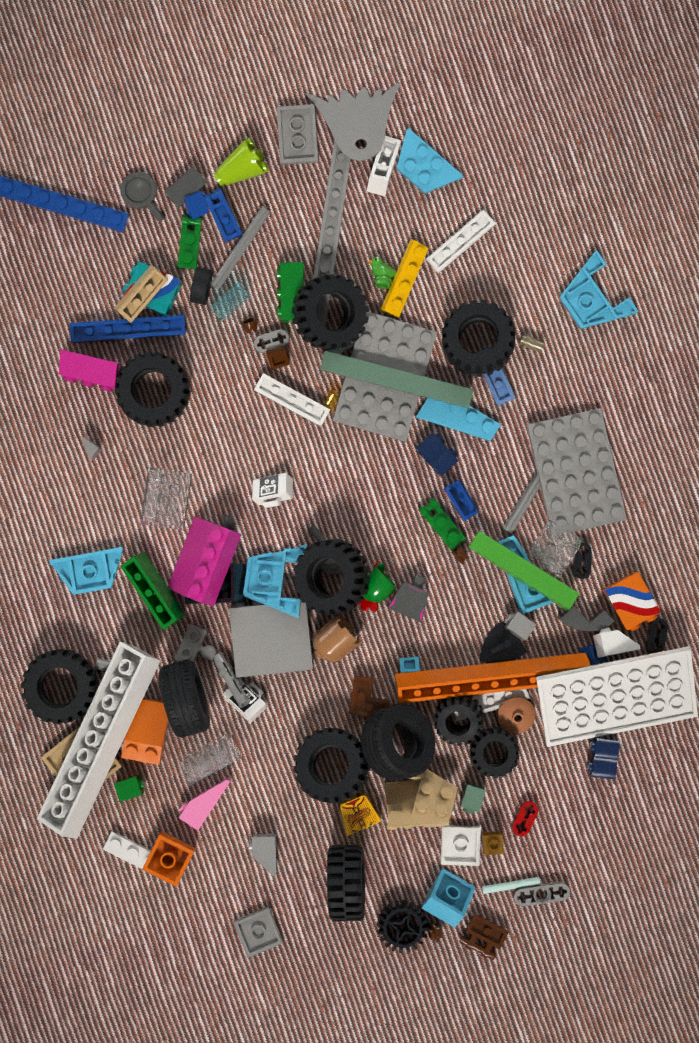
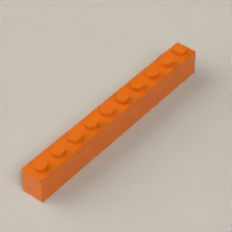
(482, 677)

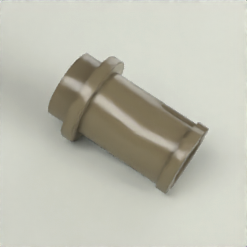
(531, 343)

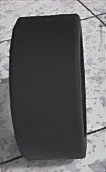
(201, 286)

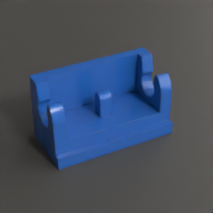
(461, 500)

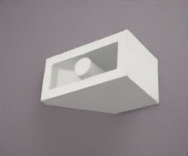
(613, 643)

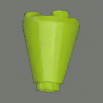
(241, 164)

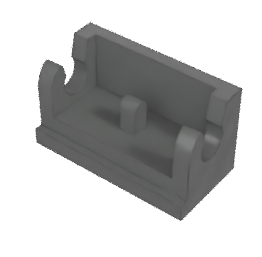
(185, 186)

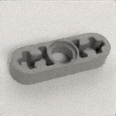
(555, 887)

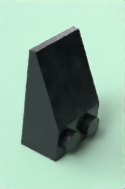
(232, 587)

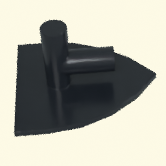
(501, 646)

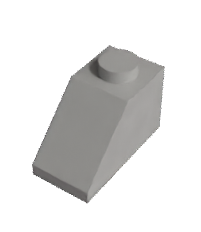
(265, 851)

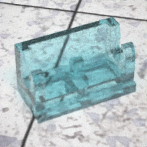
(229, 301)

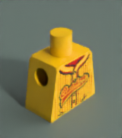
(358, 814)

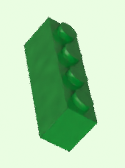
(153, 590)

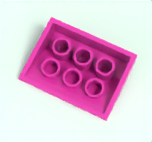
(204, 561)

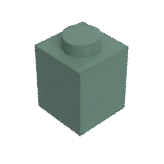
(472, 798)

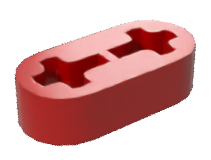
(528, 821)

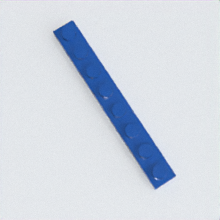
(63, 204)

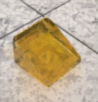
(332, 400)

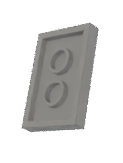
(297, 134)

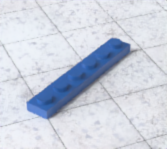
(123, 329)

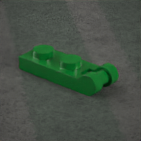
(189, 243)
(442, 524)

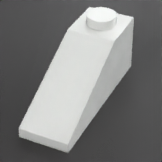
(383, 166)

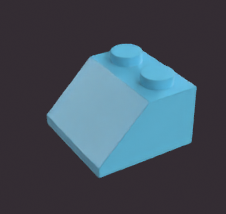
(448, 898)

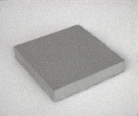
(258, 931)

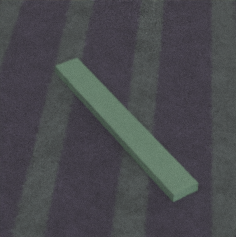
(396, 379)

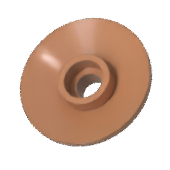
(512, 707)

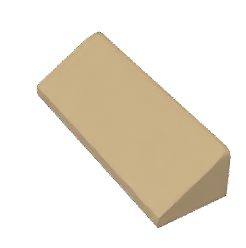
(141, 293)

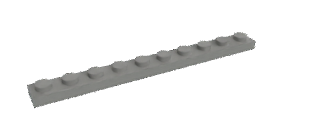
(331, 223)

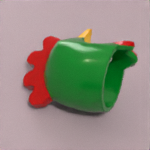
(379, 588)

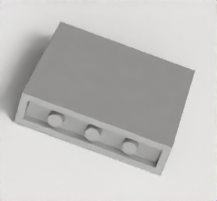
(269, 640)

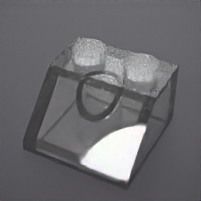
(555, 548)

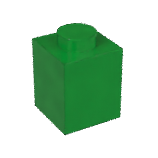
(129, 787)

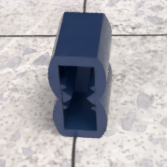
(437, 454)
(604, 758)

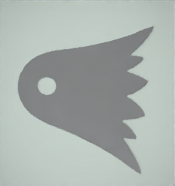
(357, 119)

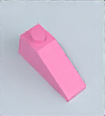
(200, 806)

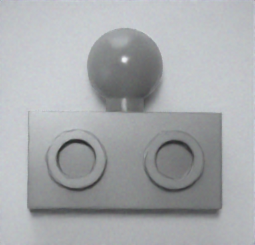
(192, 645)

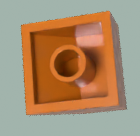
(169, 858)

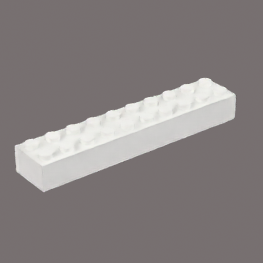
(98, 740)

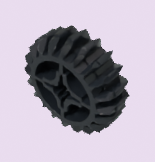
(396, 942)

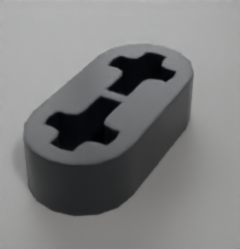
(586, 562)
(661, 637)

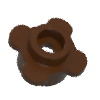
(435, 932)

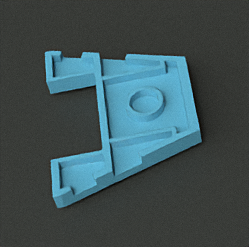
(586, 301)
(266, 577)

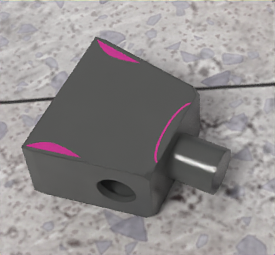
(410, 599)

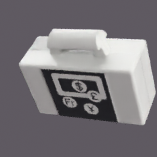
(272, 490)
(256, 705)

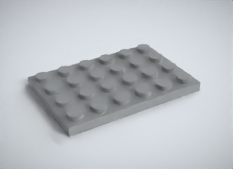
(378, 407)
(576, 471)

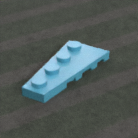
(525, 597)

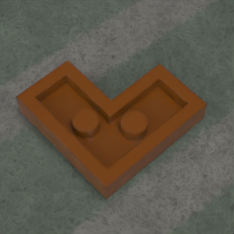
(361, 699)

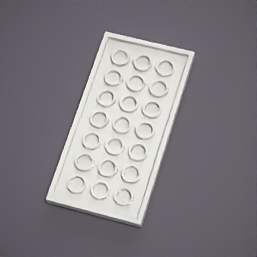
(617, 696)

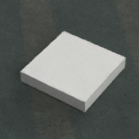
(460, 845)

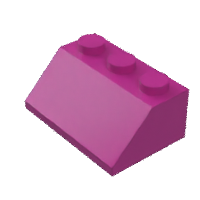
(88, 370)

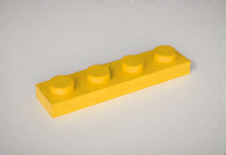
(404, 278)

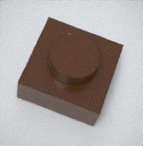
(277, 357)

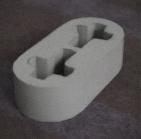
(269, 337)

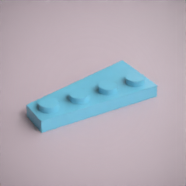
(459, 419)

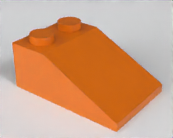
(147, 733)

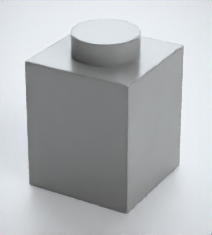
(519, 625)

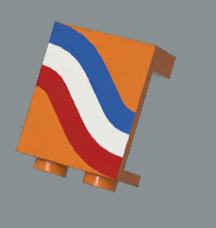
(632, 601)

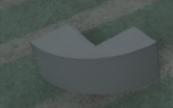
(575, 620)

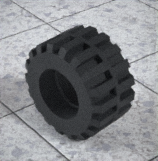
(454, 732)
(506, 764)

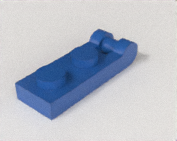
(223, 216)

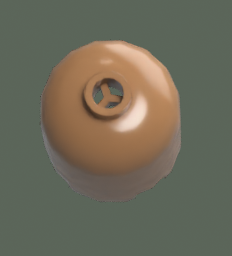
(335, 639)

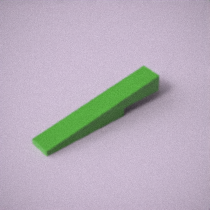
(524, 571)

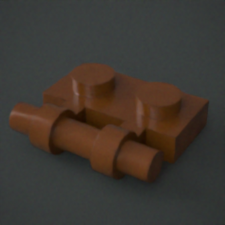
(487, 931)

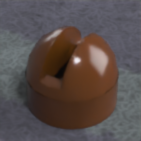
(249, 324)

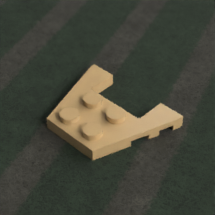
(432, 804)

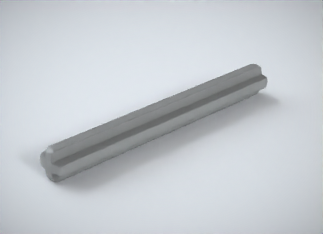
(240, 248)
(522, 504)

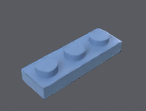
(498, 384)

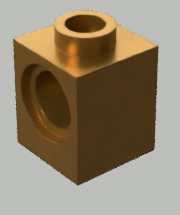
(492, 843)

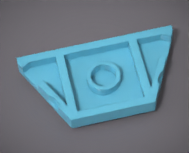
(424, 165)
(89, 571)

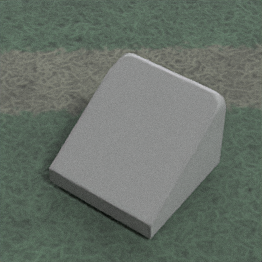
(91, 448)

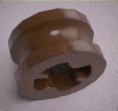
(460, 555)

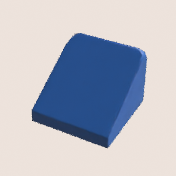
(196, 205)
(592, 655)

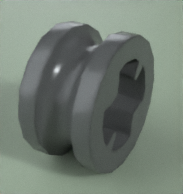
(228, 522)

